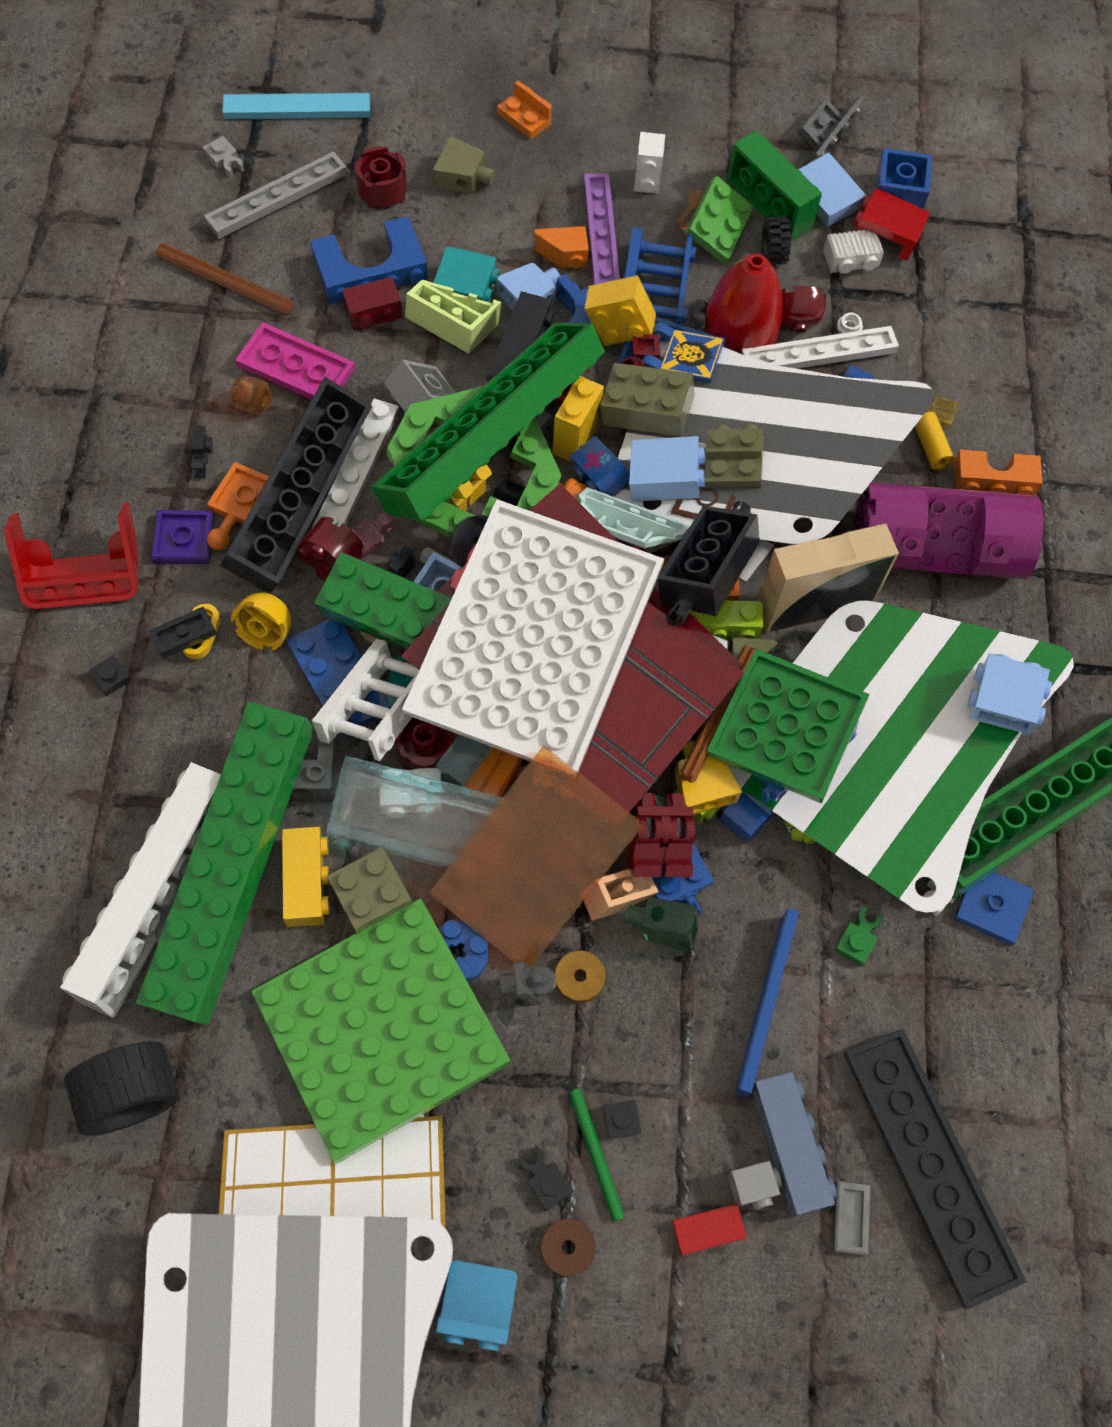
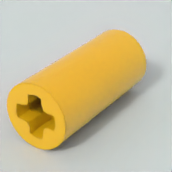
(934, 441)

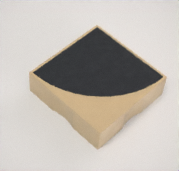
(822, 575)

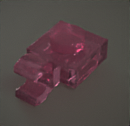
(372, 532)

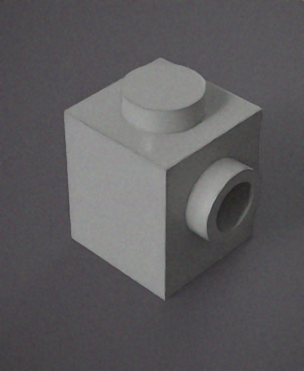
(755, 1185)

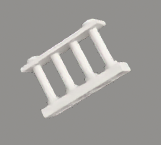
(350, 695)

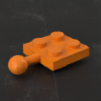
(233, 500)

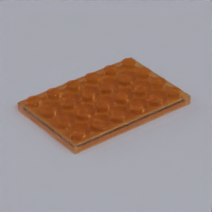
(536, 858)

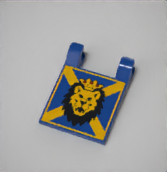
(687, 352)

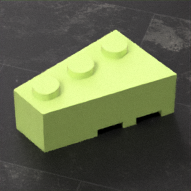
(452, 316)

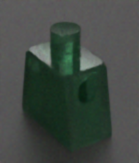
(666, 923)

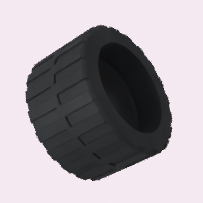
(121, 1088)

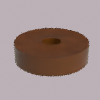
(568, 1264)

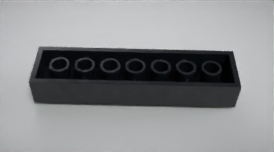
(296, 486)

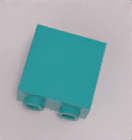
(468, 273)

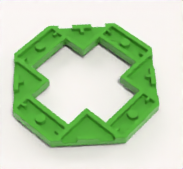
(529, 450)

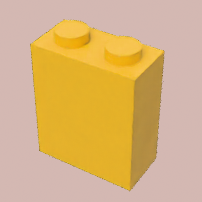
(577, 418)

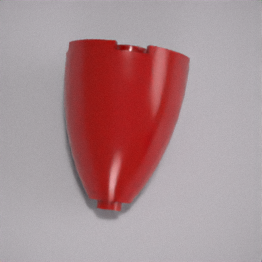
(746, 305)

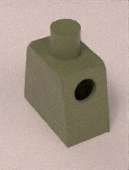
(461, 168)

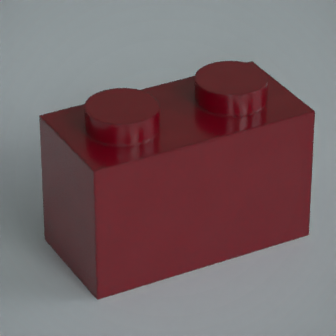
(372, 303)

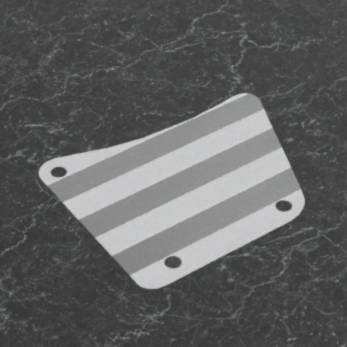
(287, 1320)

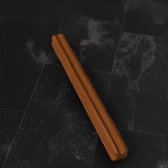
(224, 278)
(699, 750)

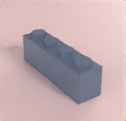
(793, 1144)

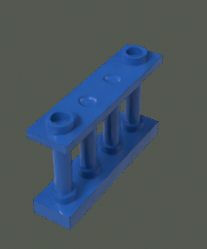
(637, 266)

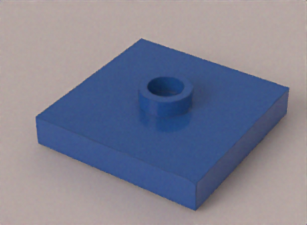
(995, 907)

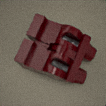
(664, 839)

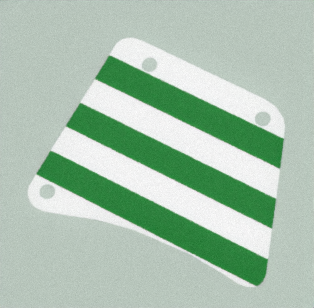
(918, 759)

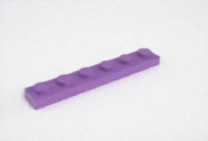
(601, 228)

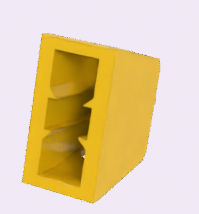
(713, 787)

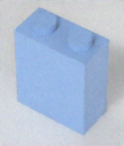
(666, 468)

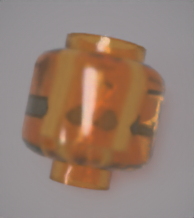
(251, 394)

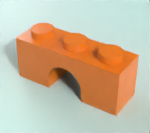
(1020, 476)

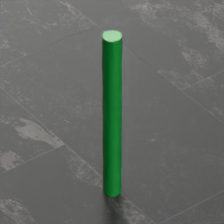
(596, 1155)

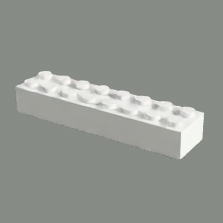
(127, 926)

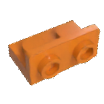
(526, 111)

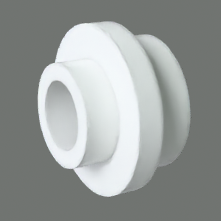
(849, 323)

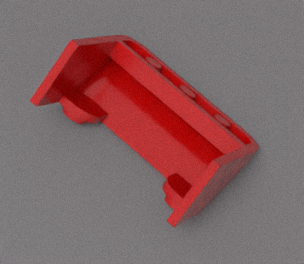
(74, 580)

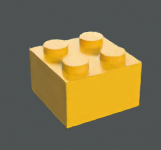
(620, 310)

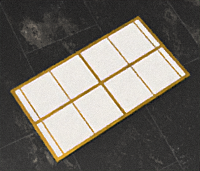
(293, 1173)

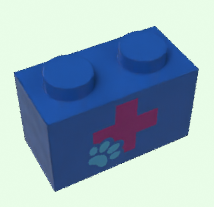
(599, 467)

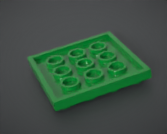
(788, 725)

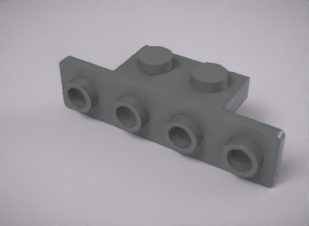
(824, 124)

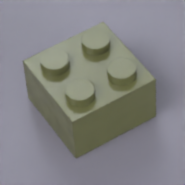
(369, 890)

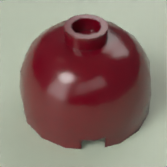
(803, 308)

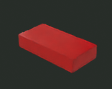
(709, 1229)

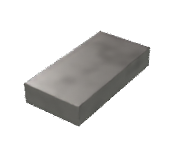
(851, 1218)

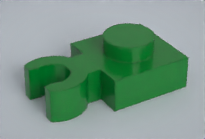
(857, 940)

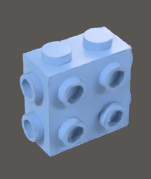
(1010, 693)

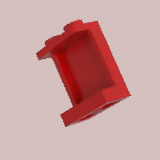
(892, 220)

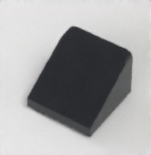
(509, 492)

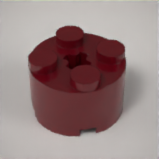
(381, 177)
(325, 543)
(416, 754)

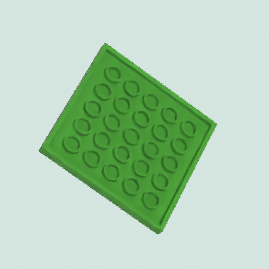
(379, 1030)

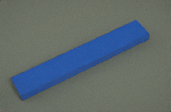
(766, 1004)

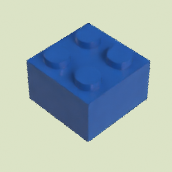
(905, 175)

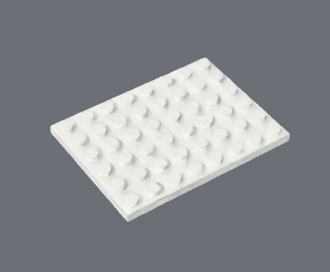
(534, 636)

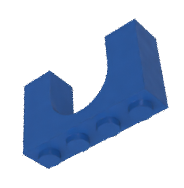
(404, 265)

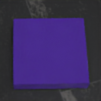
(182, 537)

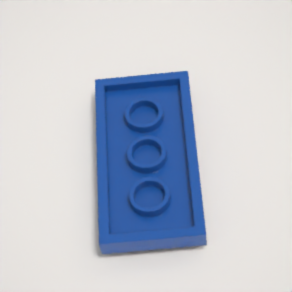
(326, 658)

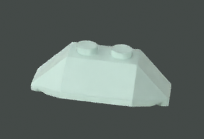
(631, 522)

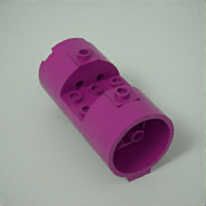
(956, 528)

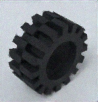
(776, 240)

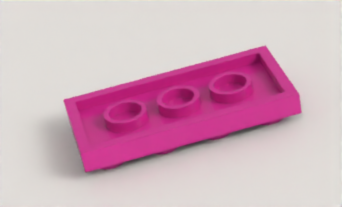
(292, 361)

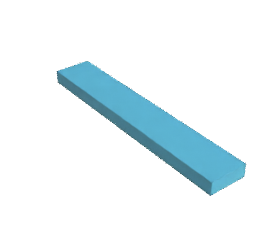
(296, 106)

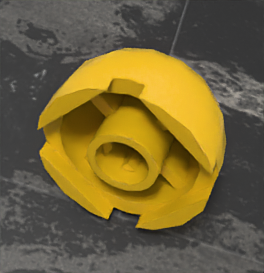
(262, 620)

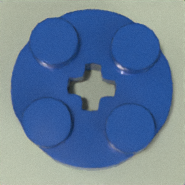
(473, 946)

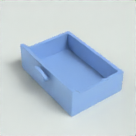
(839, 192)

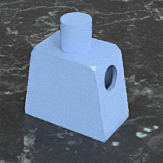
(526, 279)

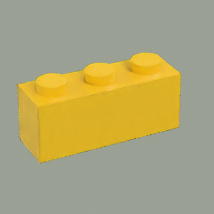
(304, 877)

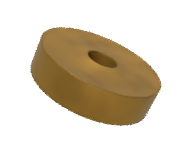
(588, 965)

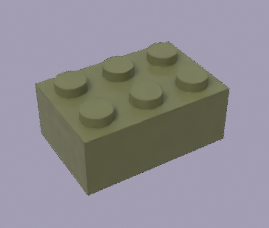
(647, 399)

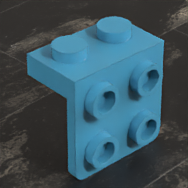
(477, 1304)

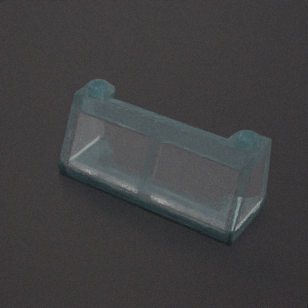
(405, 813)

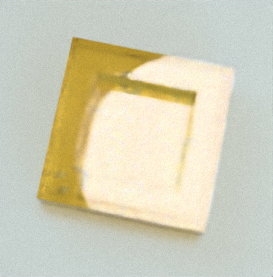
(944, 409)

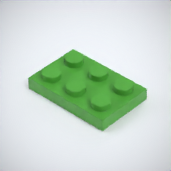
(719, 219)

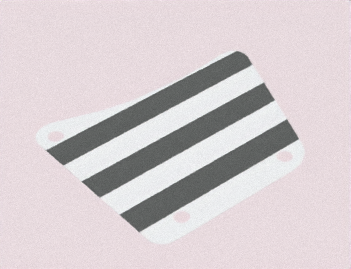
(820, 439)

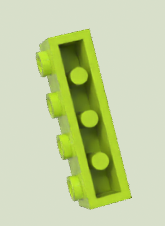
(734, 620)

